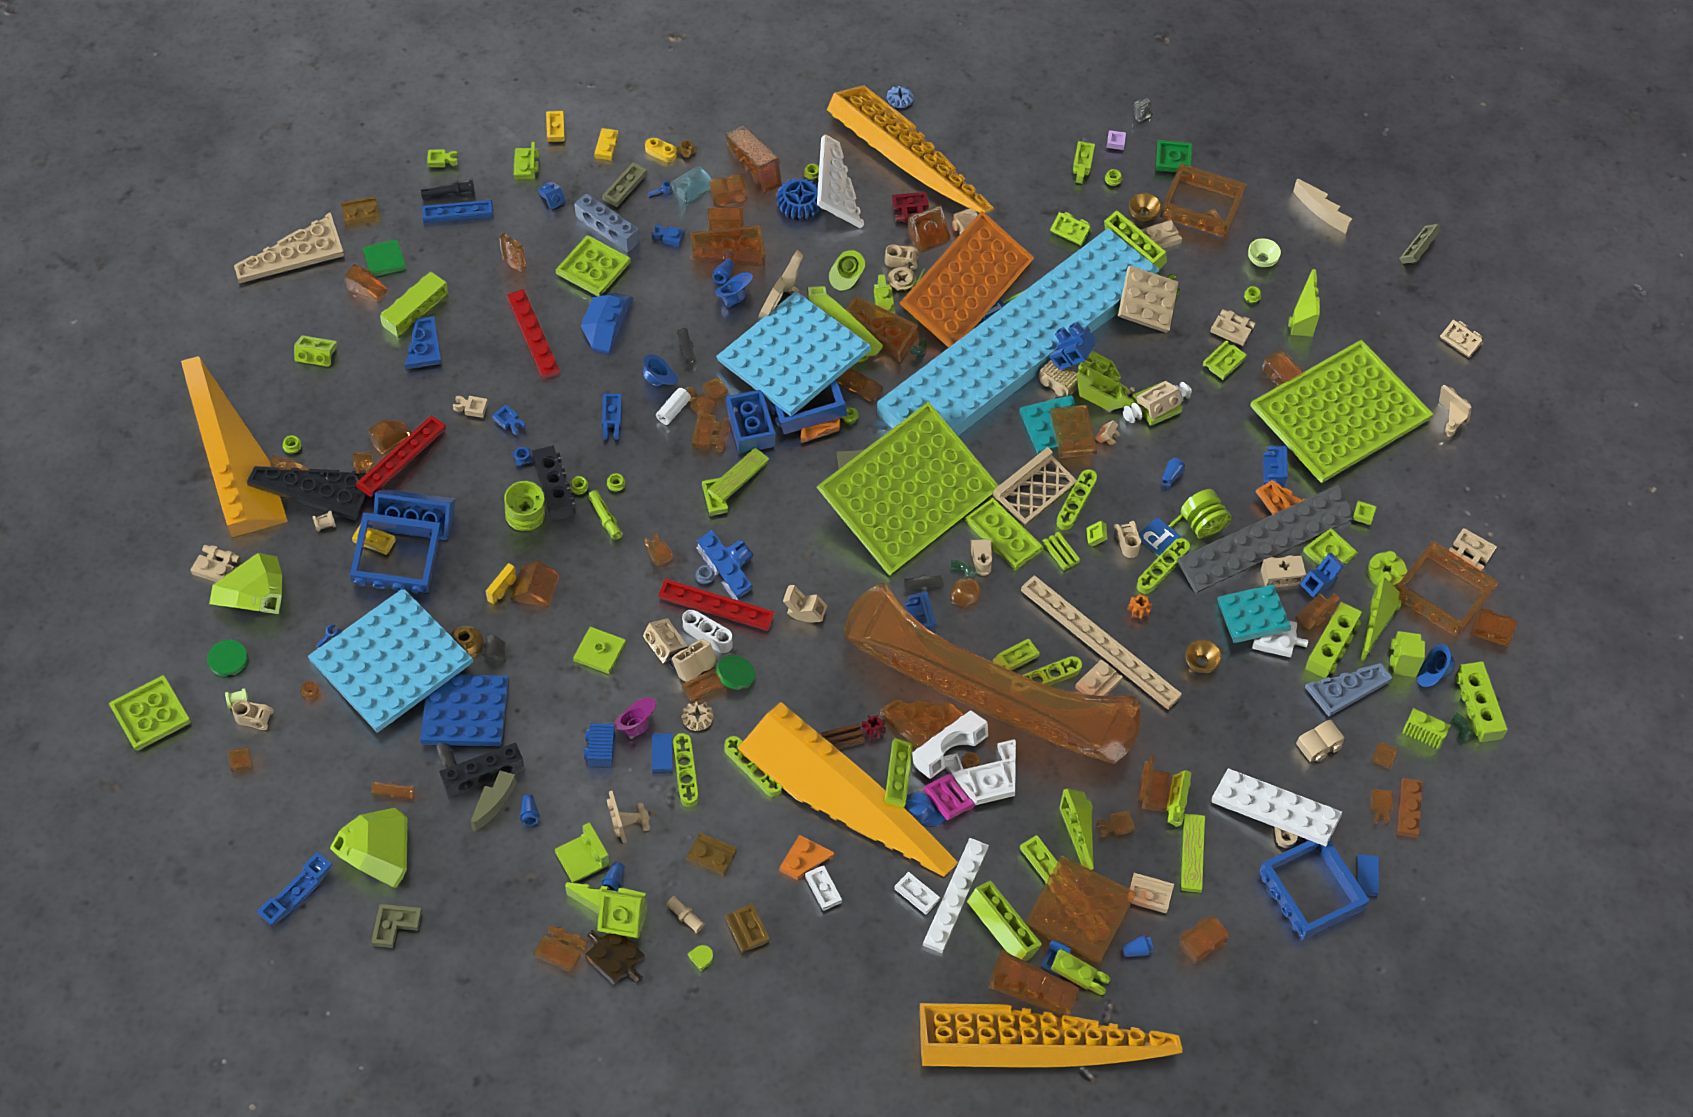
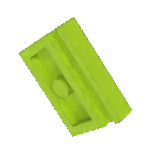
(1224, 360)

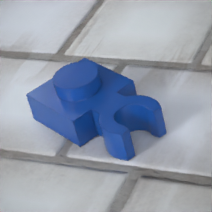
(669, 236)
(508, 418)

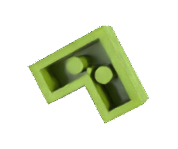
(1407, 653)

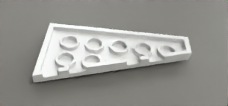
(834, 187)

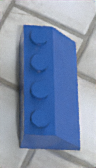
(416, 507)

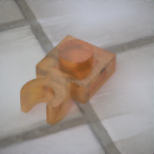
(362, 461)
(658, 551)
(1382, 803)
(1119, 823)

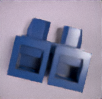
(1072, 346)

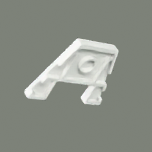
(986, 781)

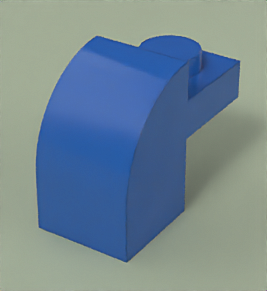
(1324, 576)

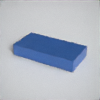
(662, 752)
(1368, 874)

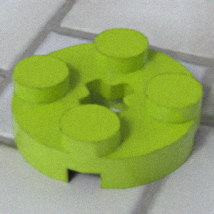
(1386, 560)

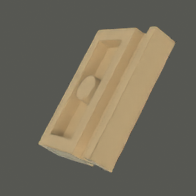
(1163, 234)
(1099, 680)
(1151, 892)

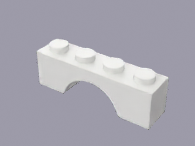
(967, 730)

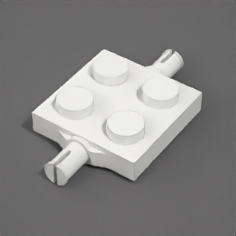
(1280, 643)

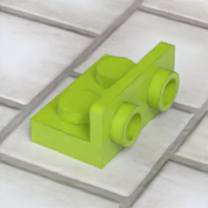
(525, 162)
(1070, 228)
(314, 350)

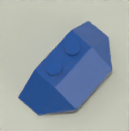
(605, 320)

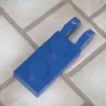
(611, 414)

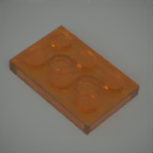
(1073, 431)

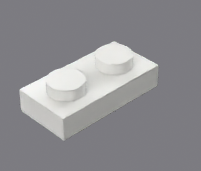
(823, 888)
(917, 893)

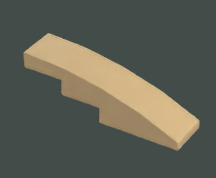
(1317, 202)

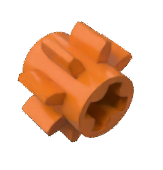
(1140, 606)

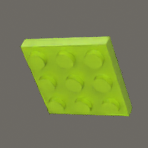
(593, 265)
(149, 713)

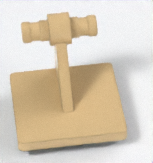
(1458, 409)
(622, 818)

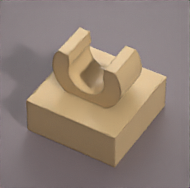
(1106, 433)

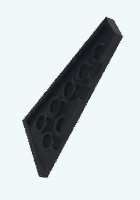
(316, 488)

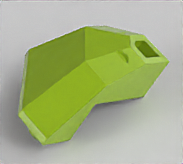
(251, 586)
(375, 845)

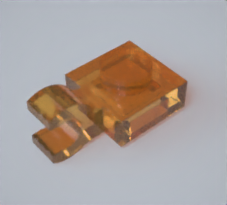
(700, 403)

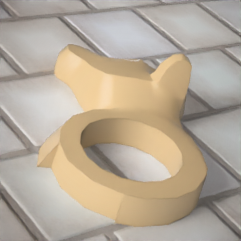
(783, 284)

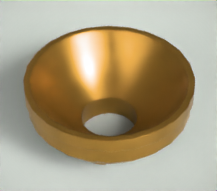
(1146, 202)
(474, 644)
(1204, 649)

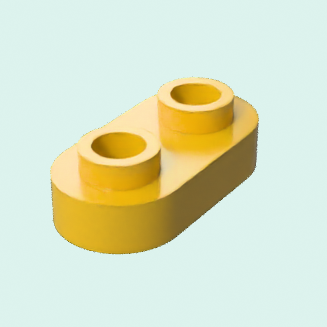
(661, 149)

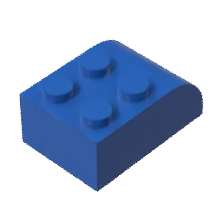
(750, 421)

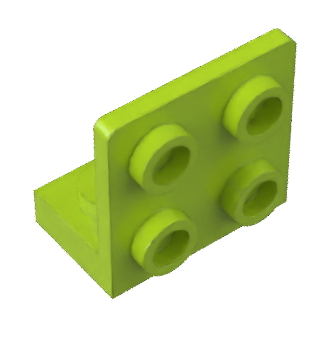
(583, 855)

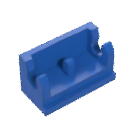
(1275, 465)
(921, 610)

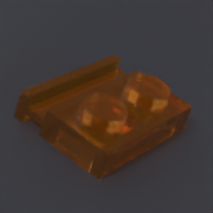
(513, 252)

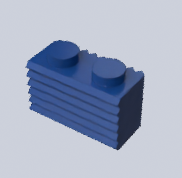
(600, 744)

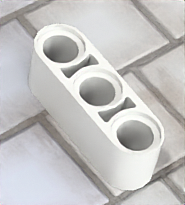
(703, 623)

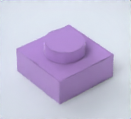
(1116, 140)

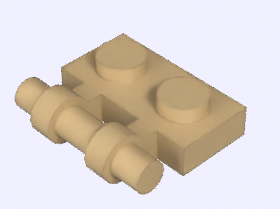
(1232, 330)
(1474, 546)
(211, 569)

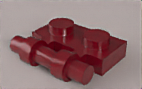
(909, 202)

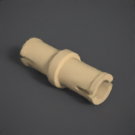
(685, 914)

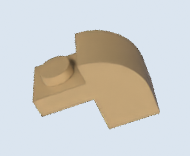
(804, 608)

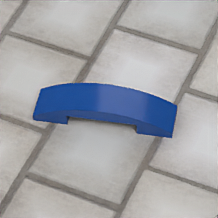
(297, 891)

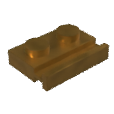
(360, 211)
(711, 854)
(747, 928)

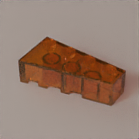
(755, 158)
(738, 244)
(889, 329)
(1032, 984)

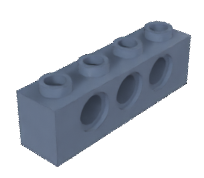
(607, 222)

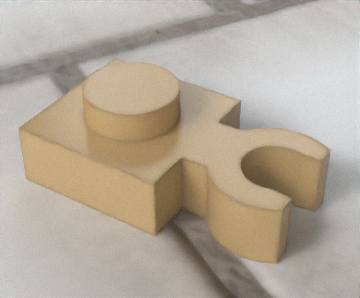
(473, 406)

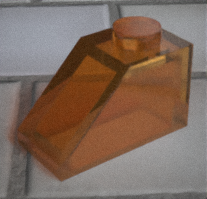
(364, 283)
(388, 434)

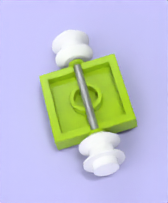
(1137, 409)

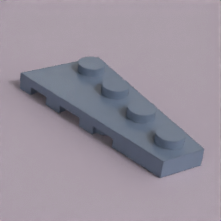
(1344, 690)

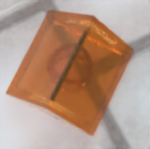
(928, 228)
(535, 584)

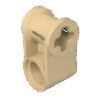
(900, 256)
(1128, 539)
(982, 556)
(255, 716)

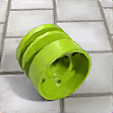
(524, 506)
(1206, 514)

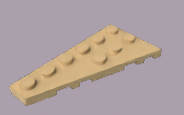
(294, 251)

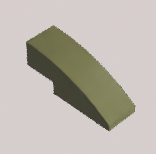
(493, 799)

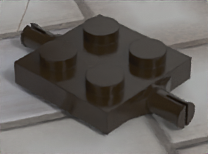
(614, 956)

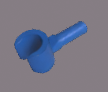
(666, 189)
(329, 634)

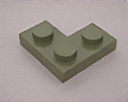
(393, 918)

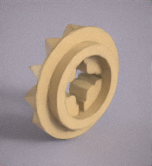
(902, 273)
(705, 719)

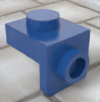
(553, 194)
(1050, 956)

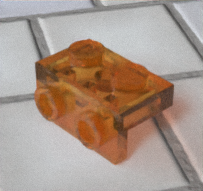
(1316, 609)

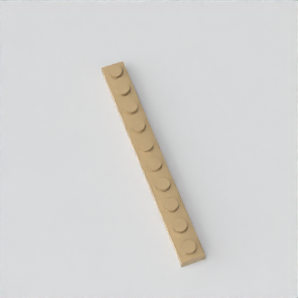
(1101, 642)

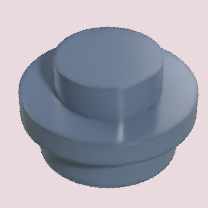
(705, 574)

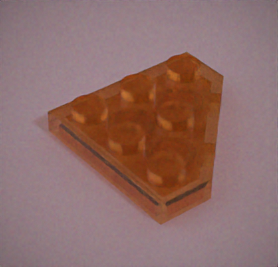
(920, 719)

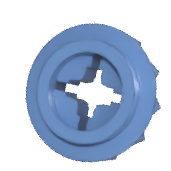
(894, 100)

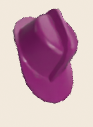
(635, 718)

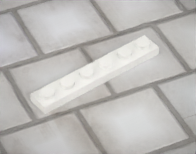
(955, 895)

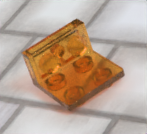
(1154, 787)

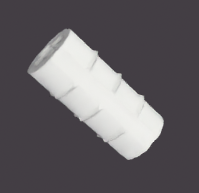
(673, 406)

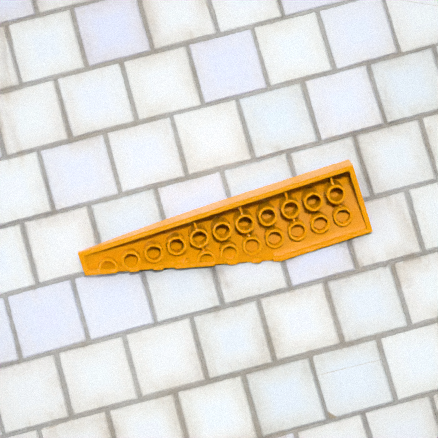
(902, 144)
(231, 455)
(832, 783)
(1014, 1038)

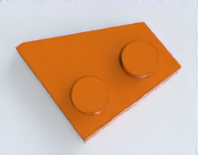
(819, 430)
(1277, 497)
(804, 857)

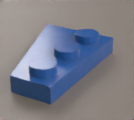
(424, 345)

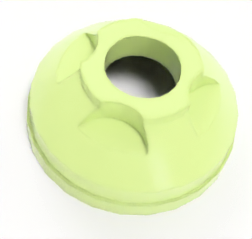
(1265, 248)

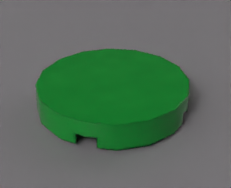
(227, 658)
(735, 672)

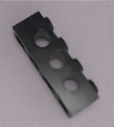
(557, 507)
(481, 770)

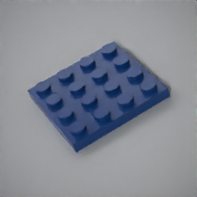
(466, 711)

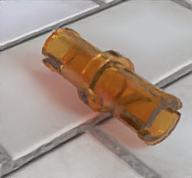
(393, 790)

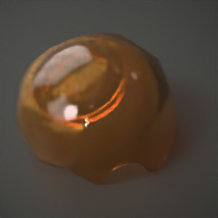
(965, 592)

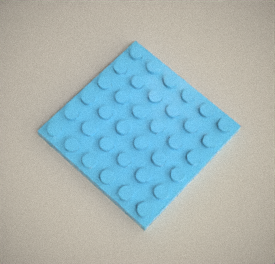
(793, 353)
(390, 659)

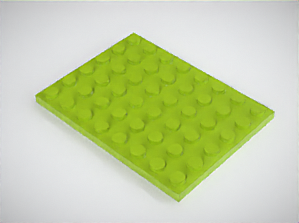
(1341, 411)
(908, 488)

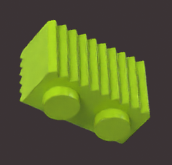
(1426, 728)

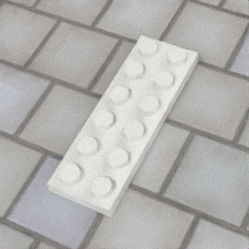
(1277, 807)

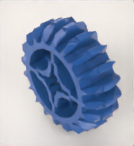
(789, 201)

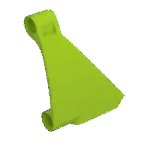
(819, 297)

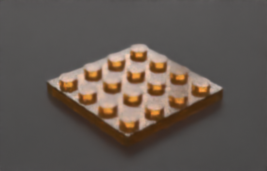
(1080, 909)

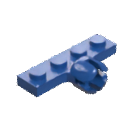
(728, 561)

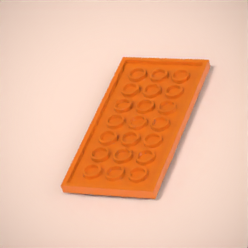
(967, 280)

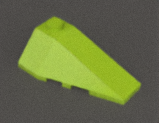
(1307, 309)
(1382, 609)
(1078, 818)
(590, 897)

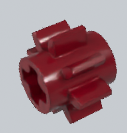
(873, 721)

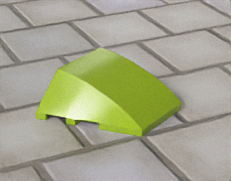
(1101, 383)

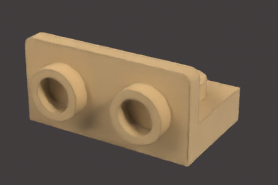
(1461, 338)
(1160, 399)
(664, 639)

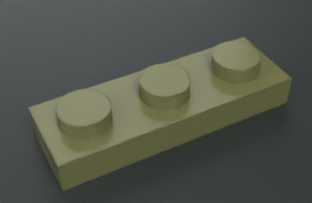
(624, 184)
(1420, 244)

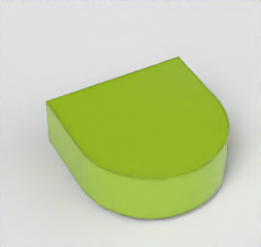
(701, 956)

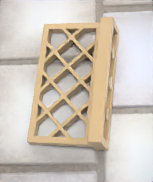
(1021, 478)

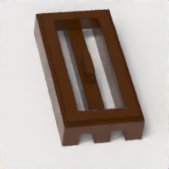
(845, 733)

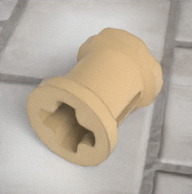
(324, 521)

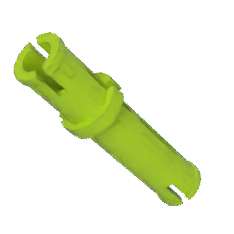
(608, 521)

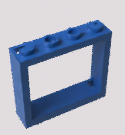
(814, 416)
(399, 525)
(1340, 871)

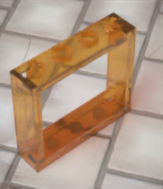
(1209, 182)
(1461, 569)

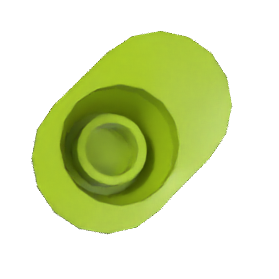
(846, 270)

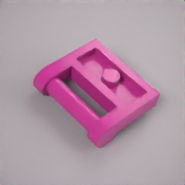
(944, 798)

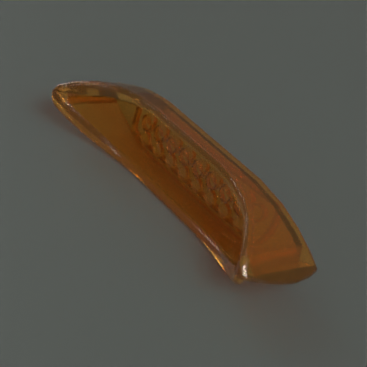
(1082, 723)

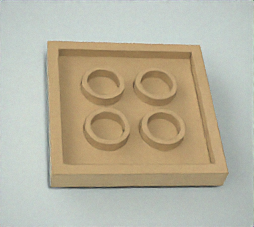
(1148, 299)

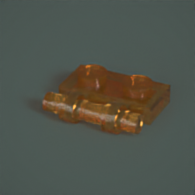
(704, 431)
(557, 953)

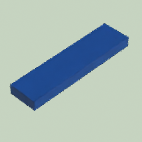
(457, 211)

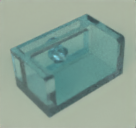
(691, 185)

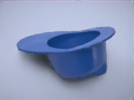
(734, 290)
(658, 371)
(1436, 666)
(923, 809)

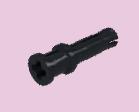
(456, 188)

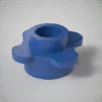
(522, 451)

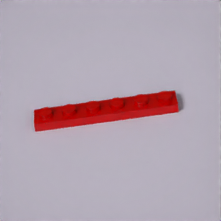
(533, 334)
(401, 456)
(716, 604)

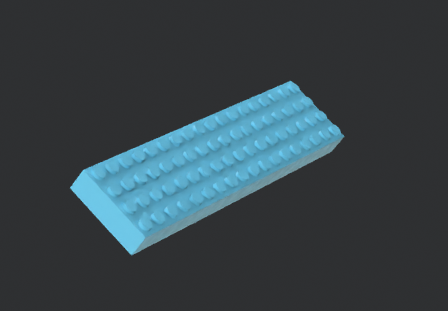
(1018, 338)

